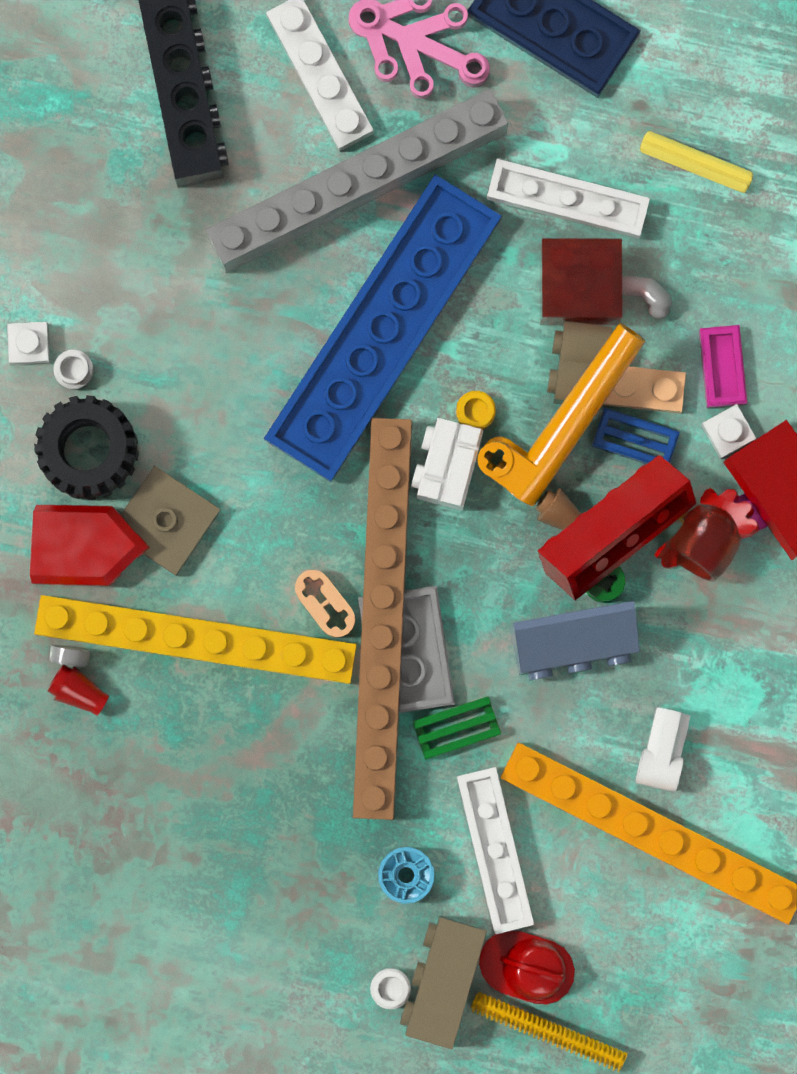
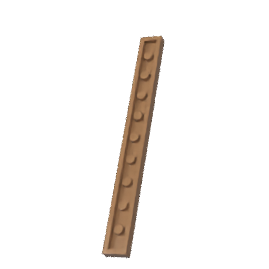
(382, 619)

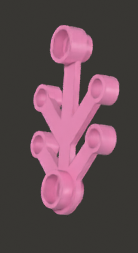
(413, 39)

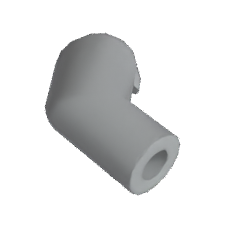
(651, 291)

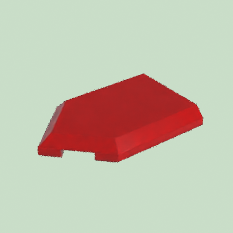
(81, 545)

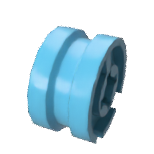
(401, 891)

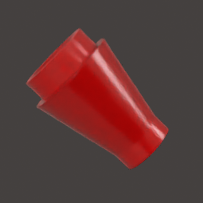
(77, 690)

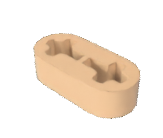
(332, 597)

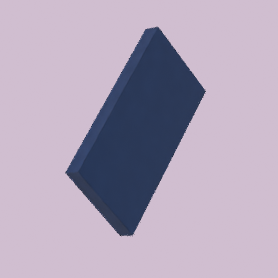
(566, 35)

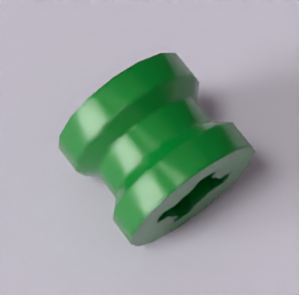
(601, 593)

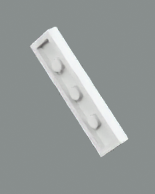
(320, 73)
(568, 198)
(495, 850)

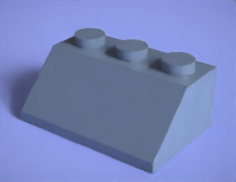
(576, 640)

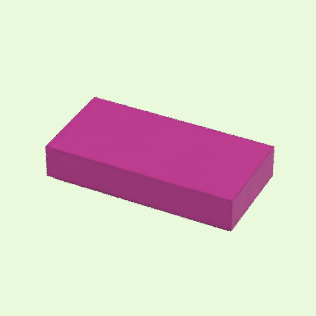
(722, 366)

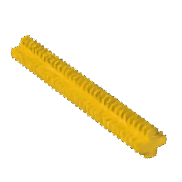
(548, 1030)

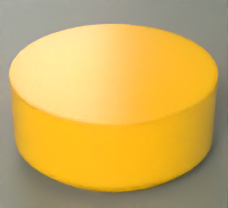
(476, 410)

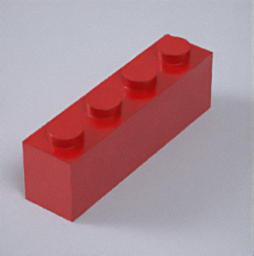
(617, 527)

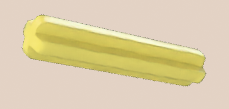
(696, 161)

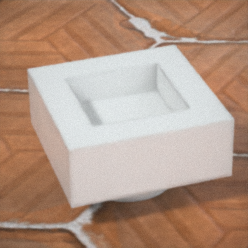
(28, 343)
(728, 431)

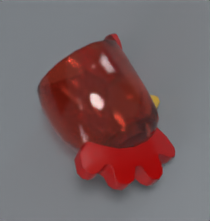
(709, 535)

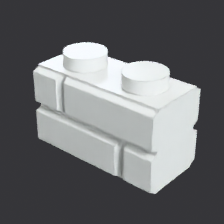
(448, 464)

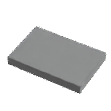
(425, 662)

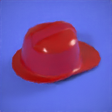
(527, 967)

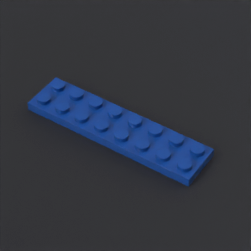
(382, 328)

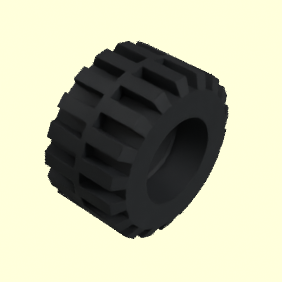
(67, 419)

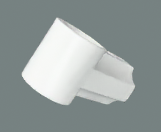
(662, 760)

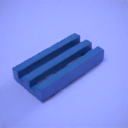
(602, 429)

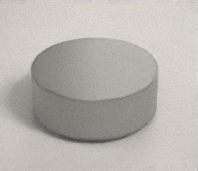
(69, 655)

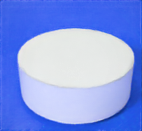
(390, 988)

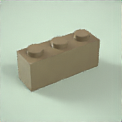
(443, 982)

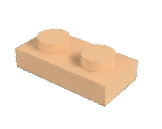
(649, 390)

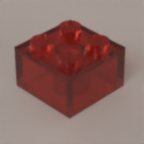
(580, 281)

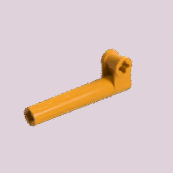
(530, 472)

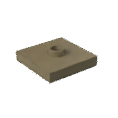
(169, 519)

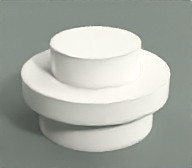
(73, 369)

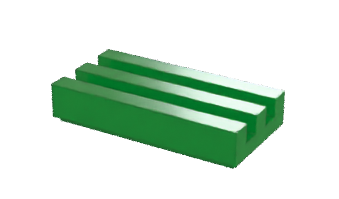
(489, 717)

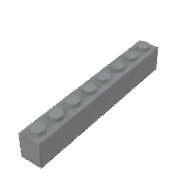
(357, 180)

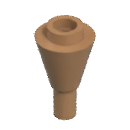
(556, 509)

